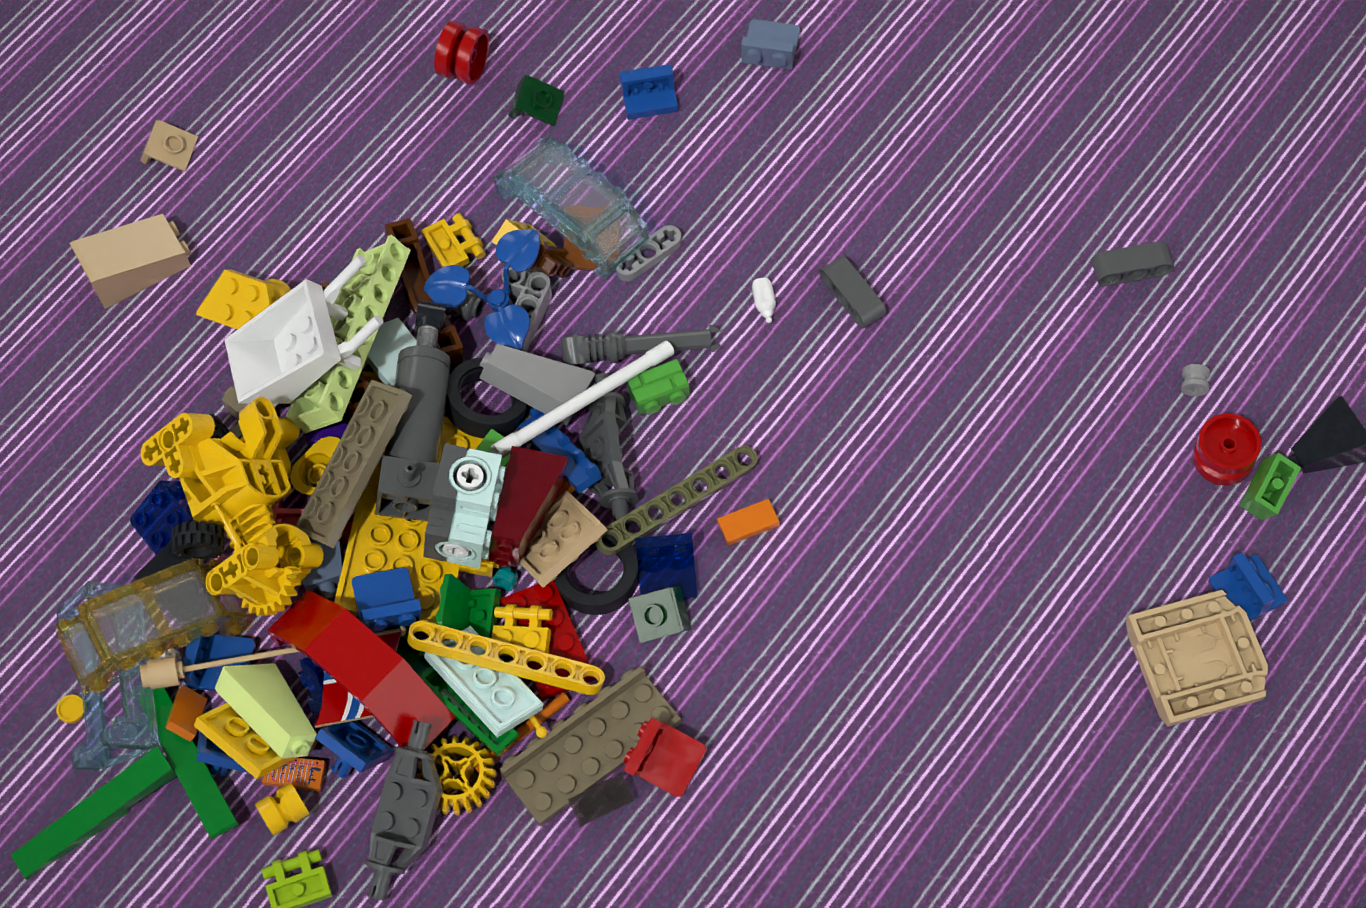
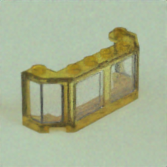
(145, 622)

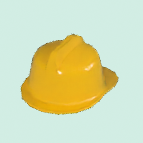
(310, 467)

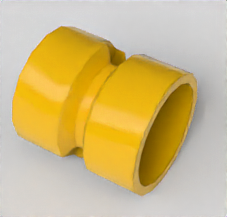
(282, 809)

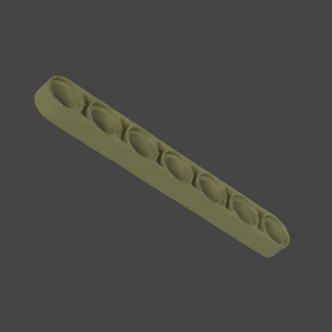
(668, 509)

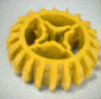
(466, 769)

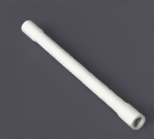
(651, 358)

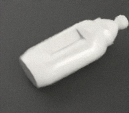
(764, 297)

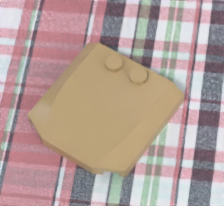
(1198, 657)

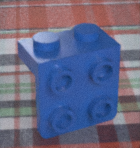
(386, 599)
(212, 649)

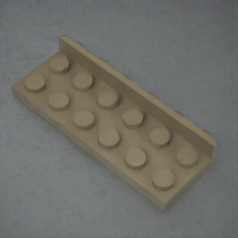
(353, 463)
(585, 746)

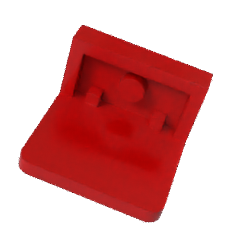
(665, 757)

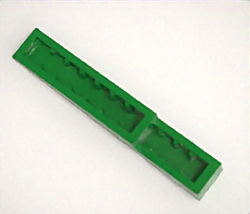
(452, 700)
(192, 774)
(94, 813)

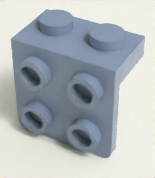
(770, 44)

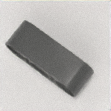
(1132, 263)
(852, 292)

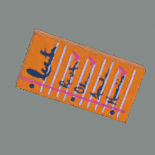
(301, 772)

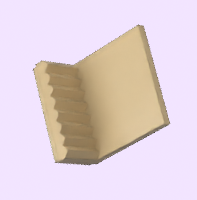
(169, 145)

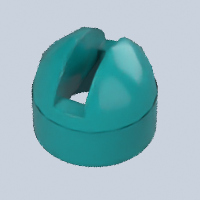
(505, 578)

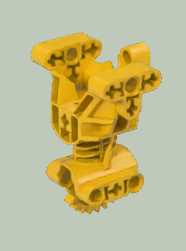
(235, 487)

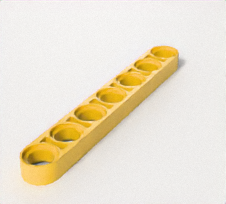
(494, 648)

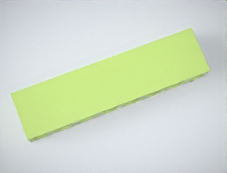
(363, 297)

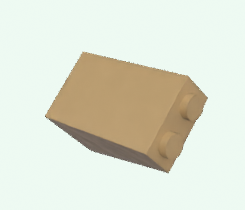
(131, 257)

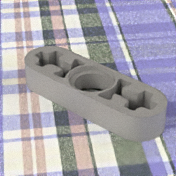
(655, 240)

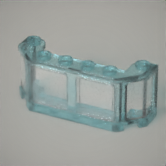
(576, 203)

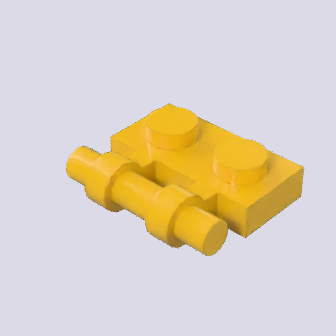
(445, 246)
(530, 637)

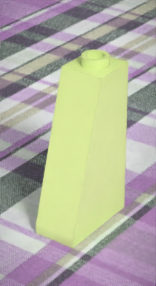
(267, 707)

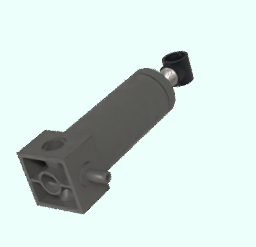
(413, 452)

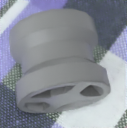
(1195, 380)

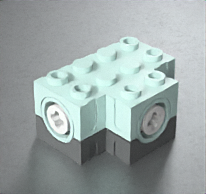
(464, 506)

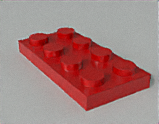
(563, 637)

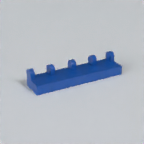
(579, 470)

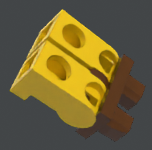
(550, 257)

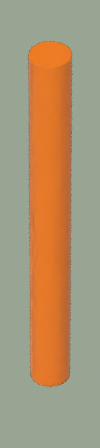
(528, 727)

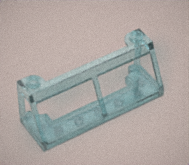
(134, 729)

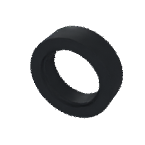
(470, 421)
(607, 601)

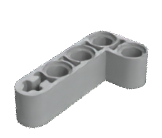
(530, 299)

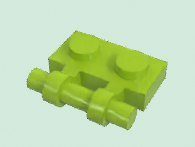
(299, 889)

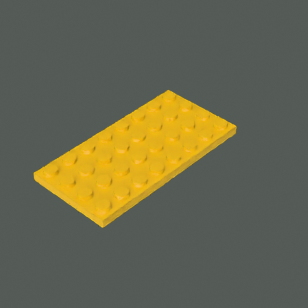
(393, 543)

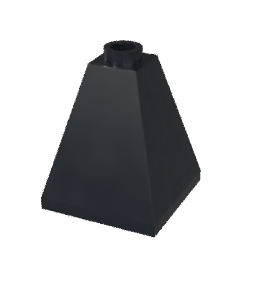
(1332, 441)

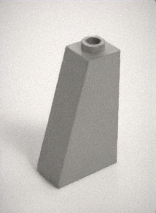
(534, 378)

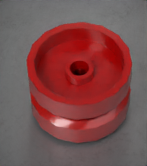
(461, 52)
(1226, 449)

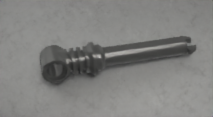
(615, 346)

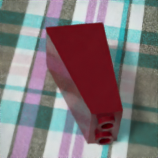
(527, 496)

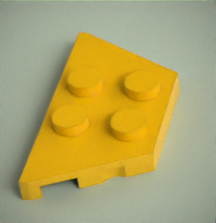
(236, 299)

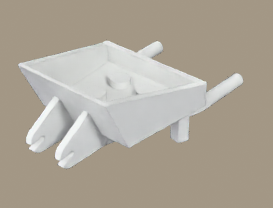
(294, 342)

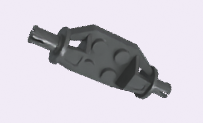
(601, 446)
(404, 811)

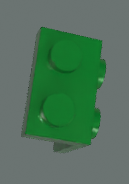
(467, 607)

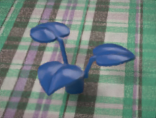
(508, 322)

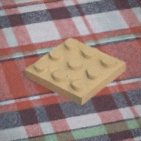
(561, 539)

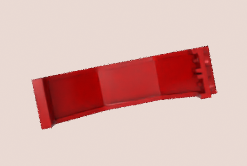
(362, 666)

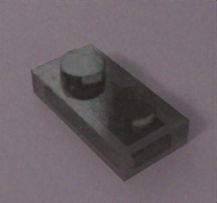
(600, 799)

